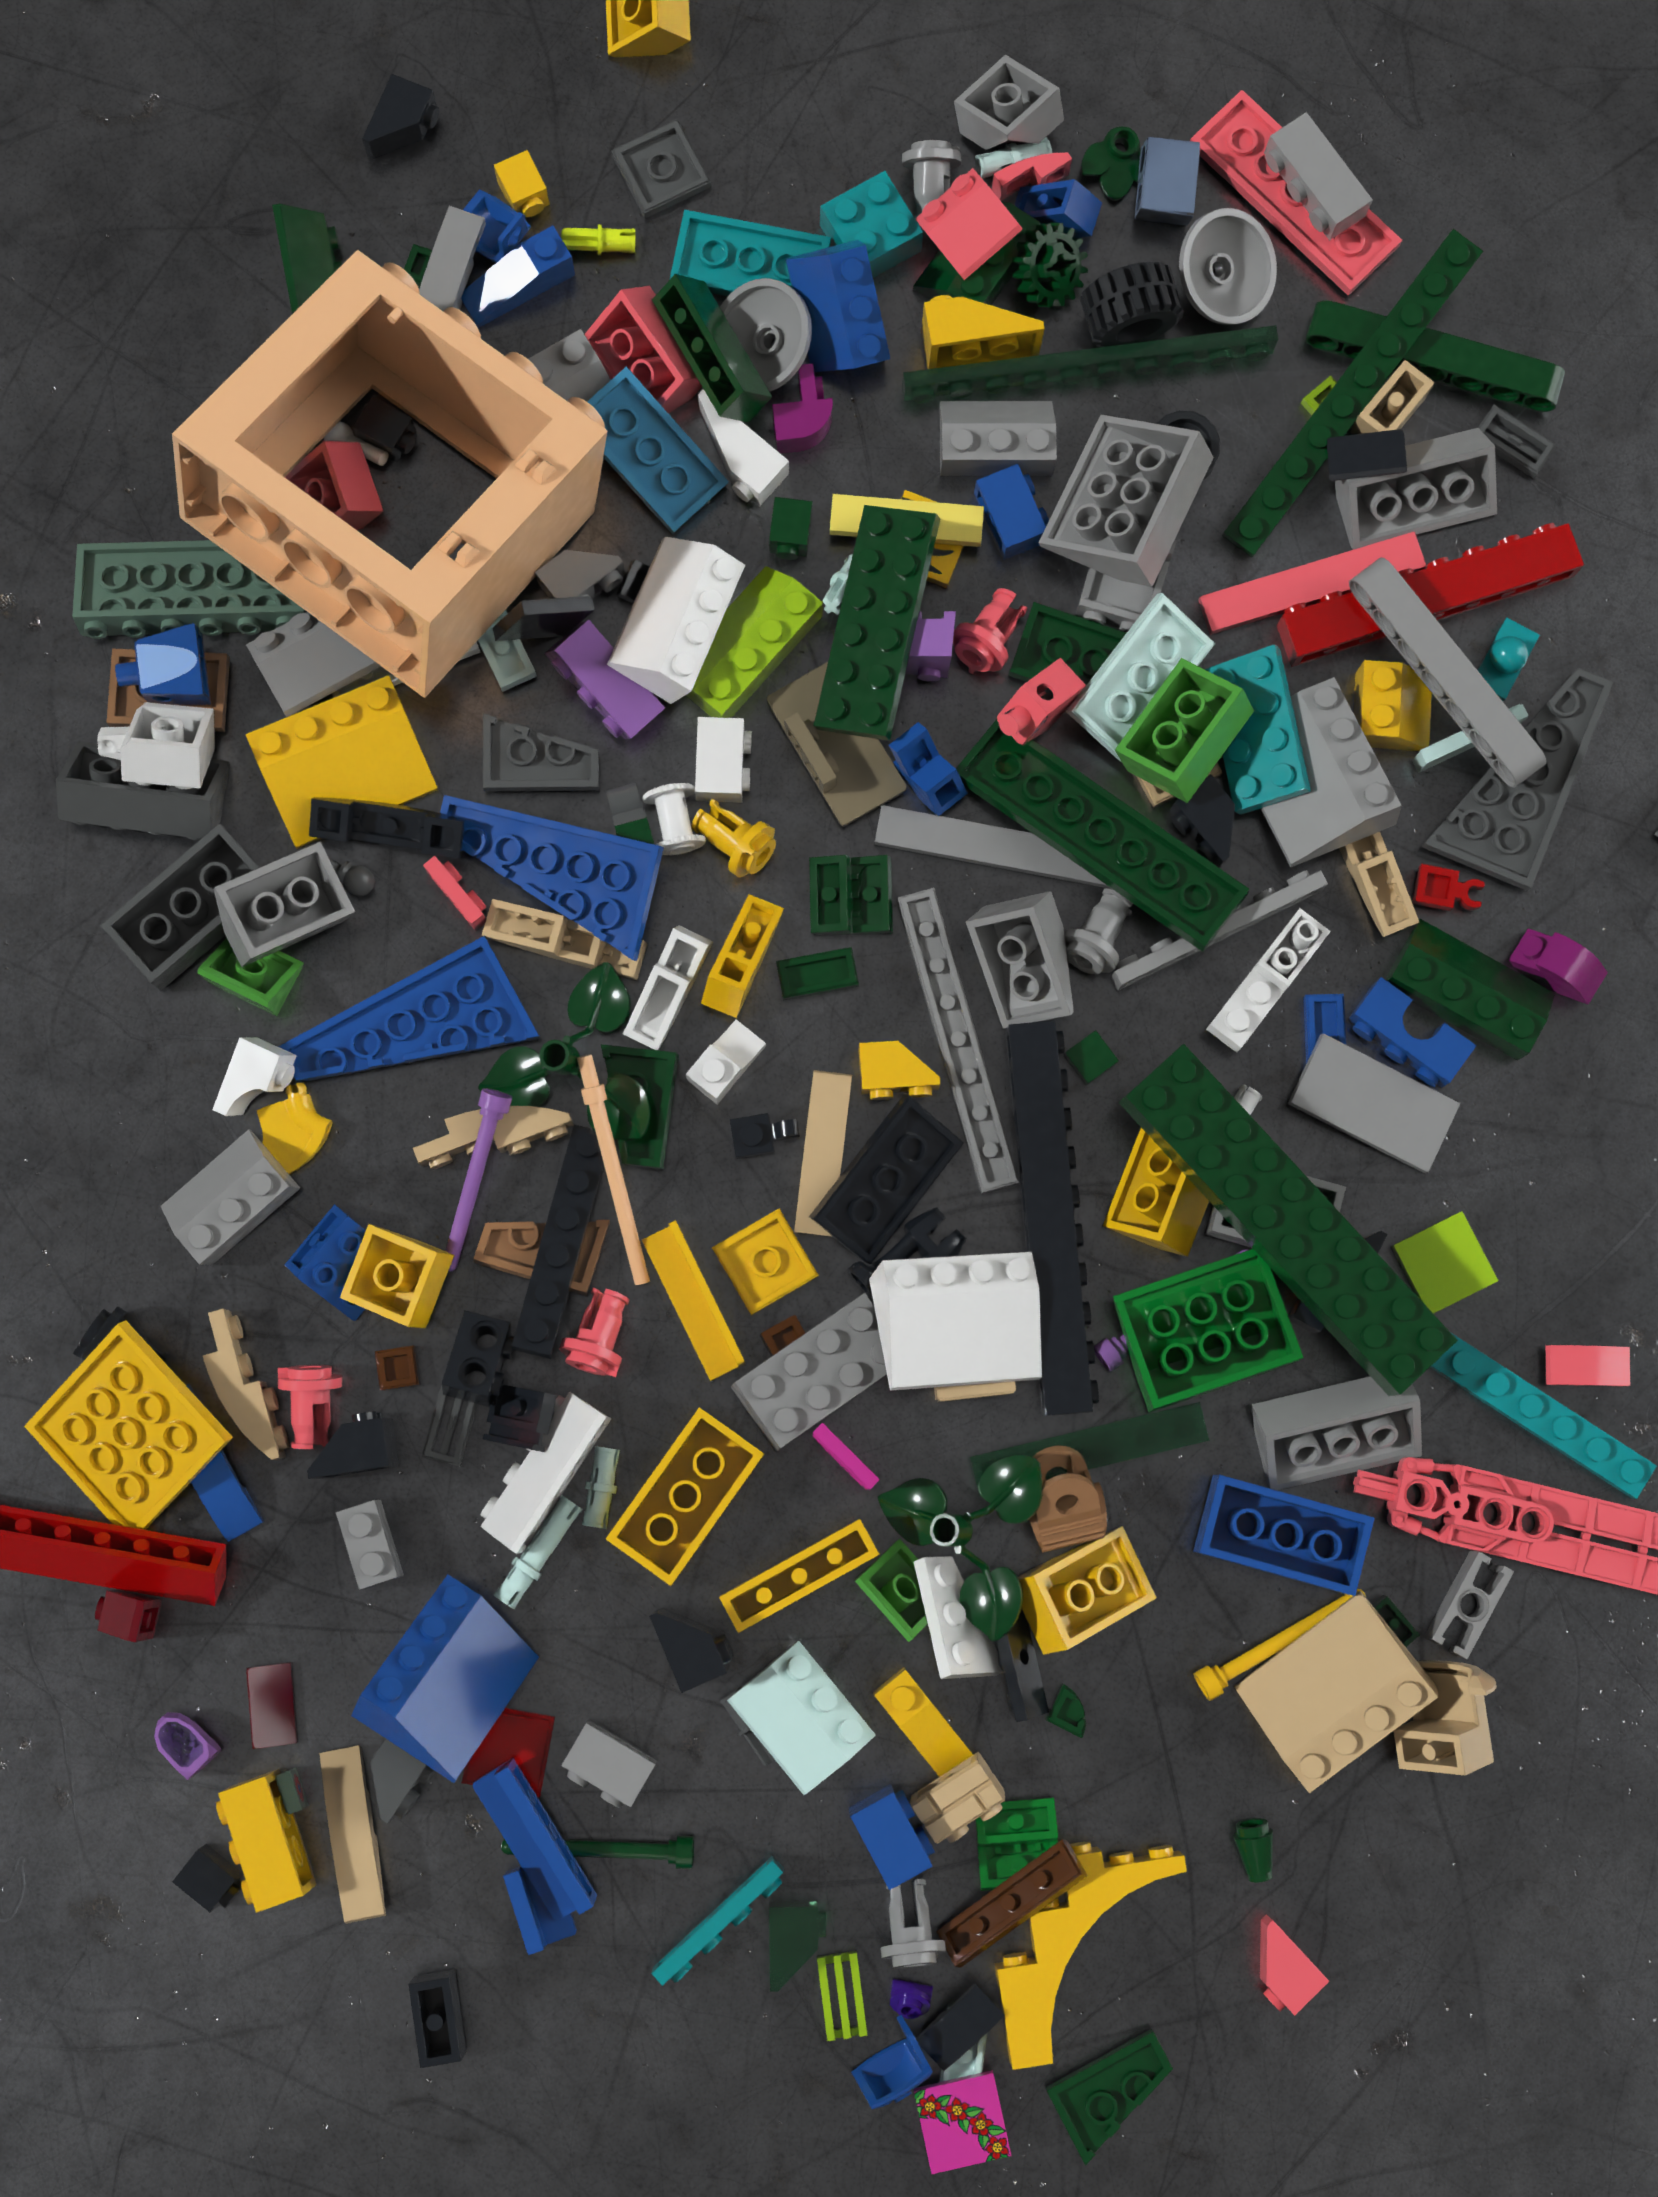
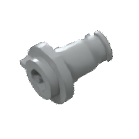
(931, 169)
(1092, 945)
(911, 1945)

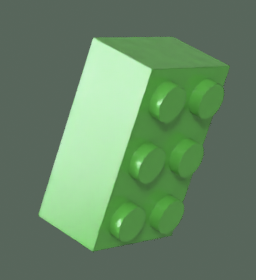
(1184, 730)

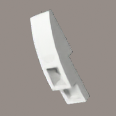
(1268, 980)

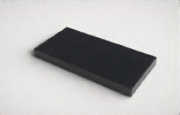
(886, 1179)

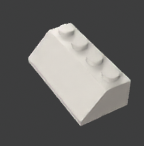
(676, 616)
(544, 1476)

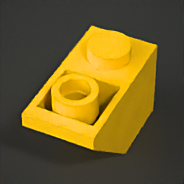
(892, 1069)

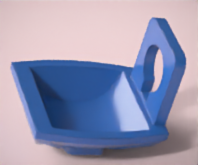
(503, 225)
(893, 2071)

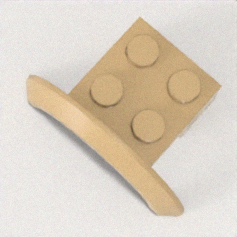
(1454, 1728)

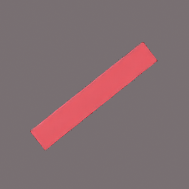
(1304, 583)

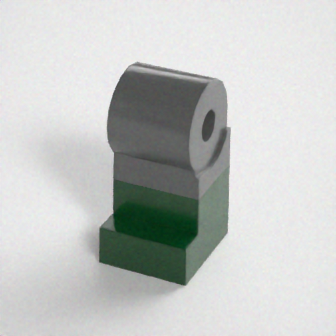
(628, 813)

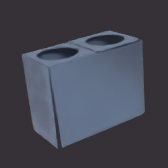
(1167, 180)

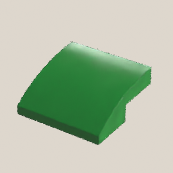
(1014, 1838)

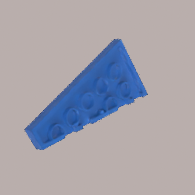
(575, 870)
(434, 1013)

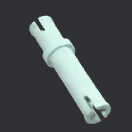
(538, 1551)

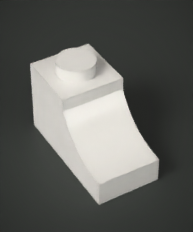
(725, 1061)
(252, 1070)

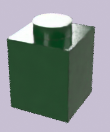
(790, 528)

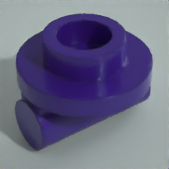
(910, 1998)

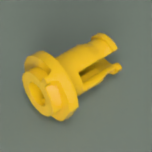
(744, 844)

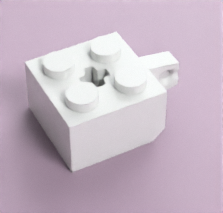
(162, 745)

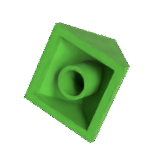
(260, 983)
(895, 1589)

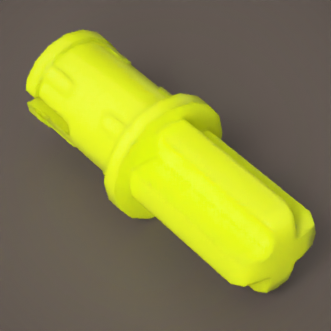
(599, 239)

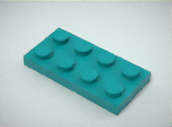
(737, 251)
(1266, 755)

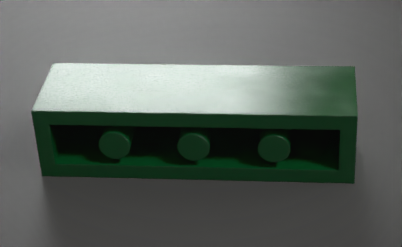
(711, 348)

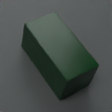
(1395, 1620)

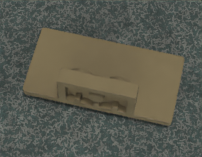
(847, 768)

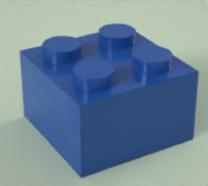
(890, 1836)

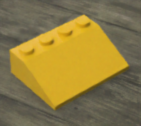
(345, 750)

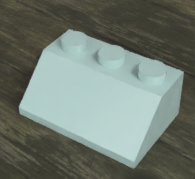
(801, 1717)

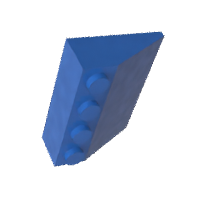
(446, 1680)

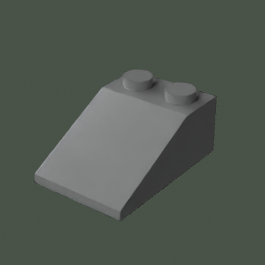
(571, 367)
(1023, 958)

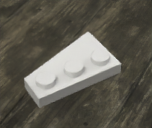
(957, 1644)

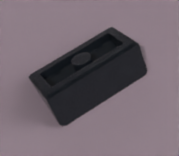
(1366, 455)

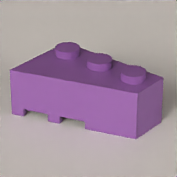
(932, 647)
(583, 660)

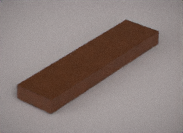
(1011, 1903)

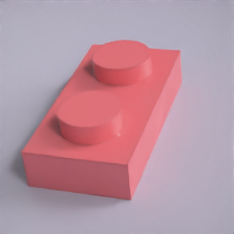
(468, 903)

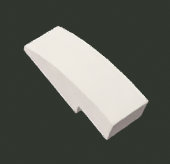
(667, 987)

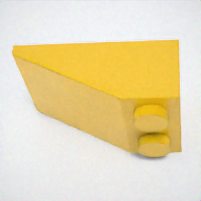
(973, 332)
(1084, 1591)

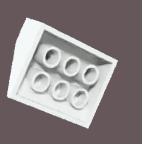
(958, 1320)

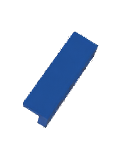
(535, 1840)

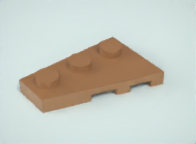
(515, 1245)

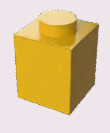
(522, 184)

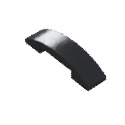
(386, 824)

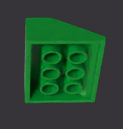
(1206, 1329)

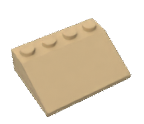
(1336, 1691)

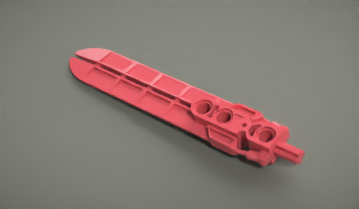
(1505, 1537)

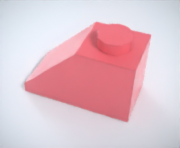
(1286, 1970)

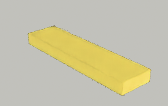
(957, 524)

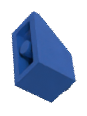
(1061, 203)

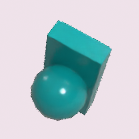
(1507, 656)

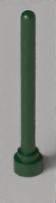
(677, 1852)

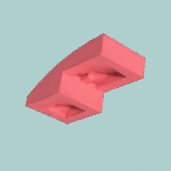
(1033, 170)
(1587, 1365)

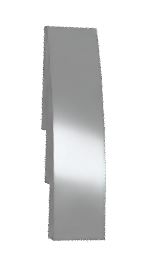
(452, 258)

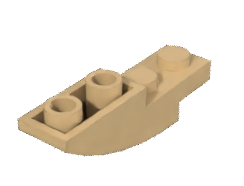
(512, 1133)
(246, 1403)

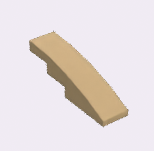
(1380, 883)
(555, 938)
(822, 1145)
(352, 1834)

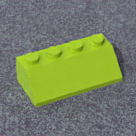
(754, 640)

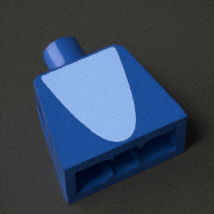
(169, 668)

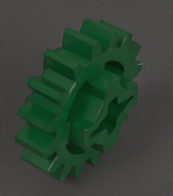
(1050, 264)

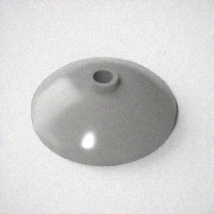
(1242, 265)
(768, 311)

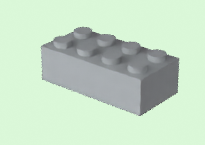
(814, 1374)

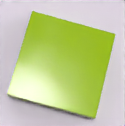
(1444, 1263)

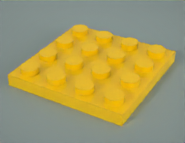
(128, 1430)

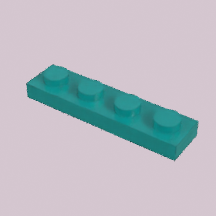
(706, 1934)

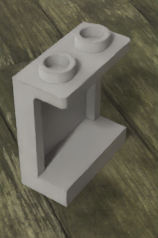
(1117, 601)

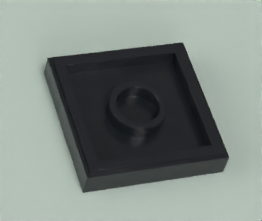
(543, 618)

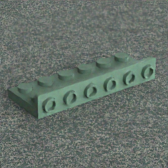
(171, 584)

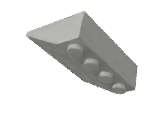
(1128, 498)
(1346, 781)

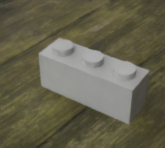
(1317, 176)

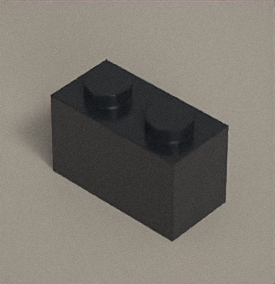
(437, 2018)

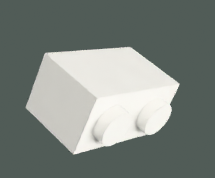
(721, 758)

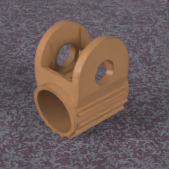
(1071, 1503)

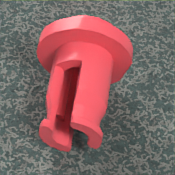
(982, 642)
(597, 1335)
(309, 1402)

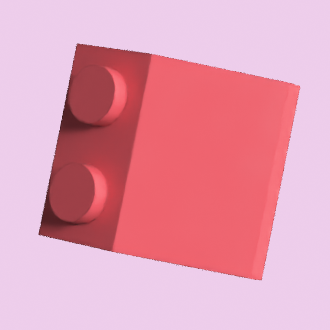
(968, 223)
(340, 481)

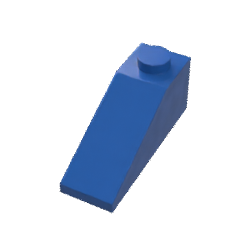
(519, 277)

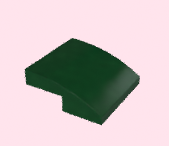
(851, 895)

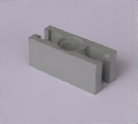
(1486, 1603)

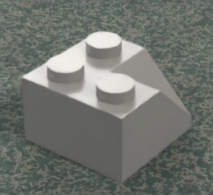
(1008, 105)

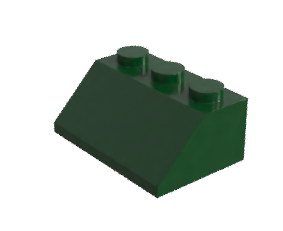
(305, 250)
(985, 282)

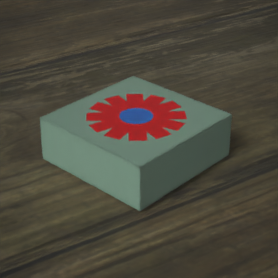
(291, 1790)

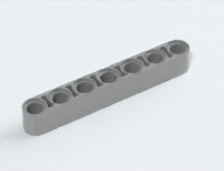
(1447, 672)

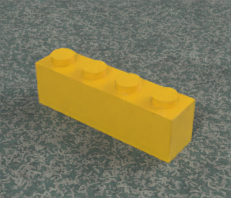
(798, 1575)

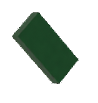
(817, 973)

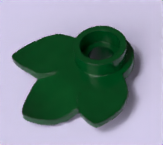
(1114, 167)

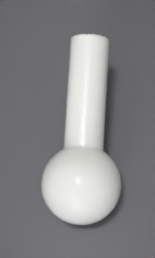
(344, 433)

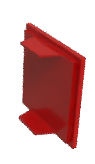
(517, 1736)

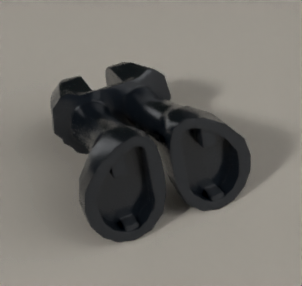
(915, 1239)

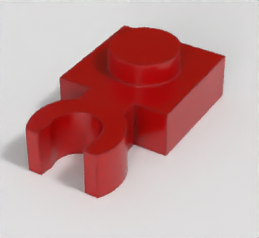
(1440, 889)

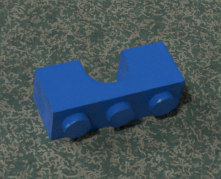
(1381, 1018)

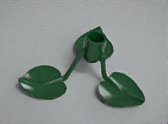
(598, 1003)
(919, 1516)

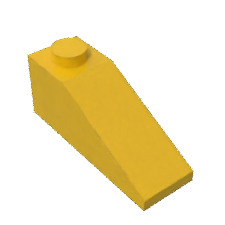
(741, 956)
(922, 1722)

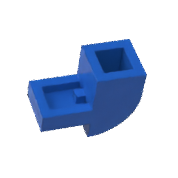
(926, 770)

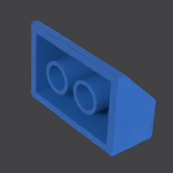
(841, 307)

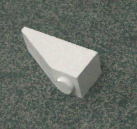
(747, 458)

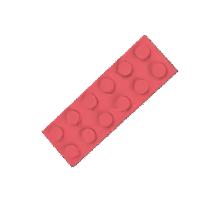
(1235, 149)

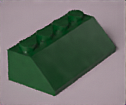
(1471, 990)

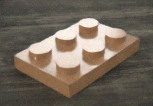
(126, 700)

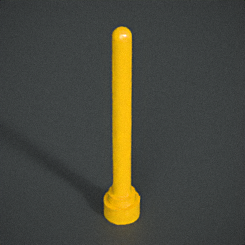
(1216, 1678)

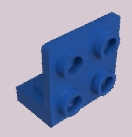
(327, 1258)

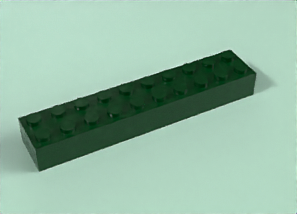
(1288, 1221)

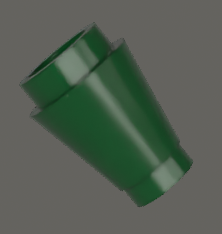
(1255, 1847)

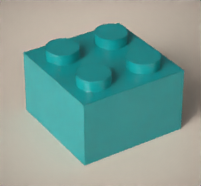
(877, 218)

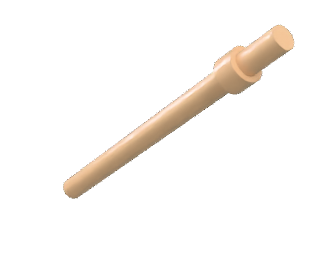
(594, 1096)

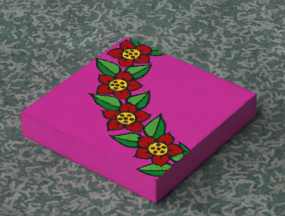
(962, 2122)

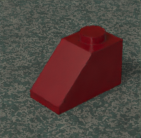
(128, 1615)

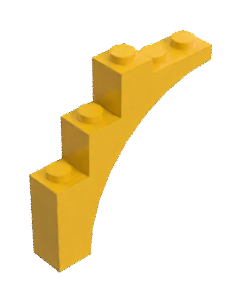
(1031, 1984)

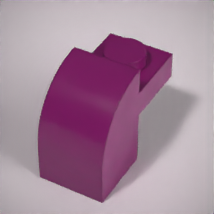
(806, 422)
(1562, 962)

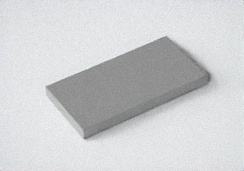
(1374, 1103)

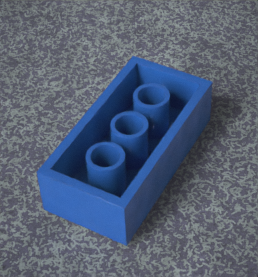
(1284, 1534)

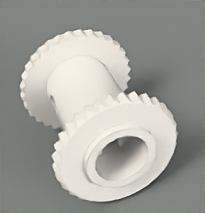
(674, 818)

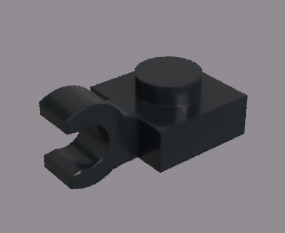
(755, 1134)

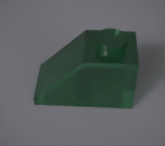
(792, 1938)

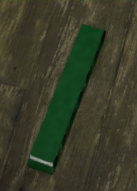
(1445, 358)

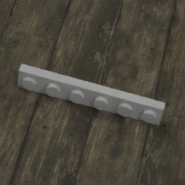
(1266, 904)

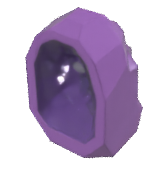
(184, 1744)

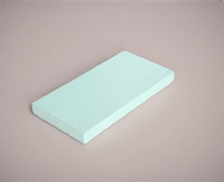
(1137, 671)

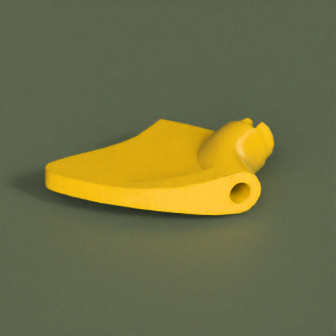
(293, 1128)

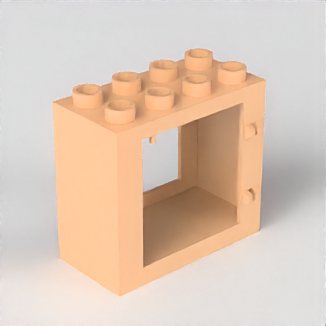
(380, 334)

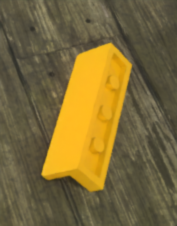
(693, 1301)

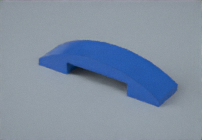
(225, 1497)

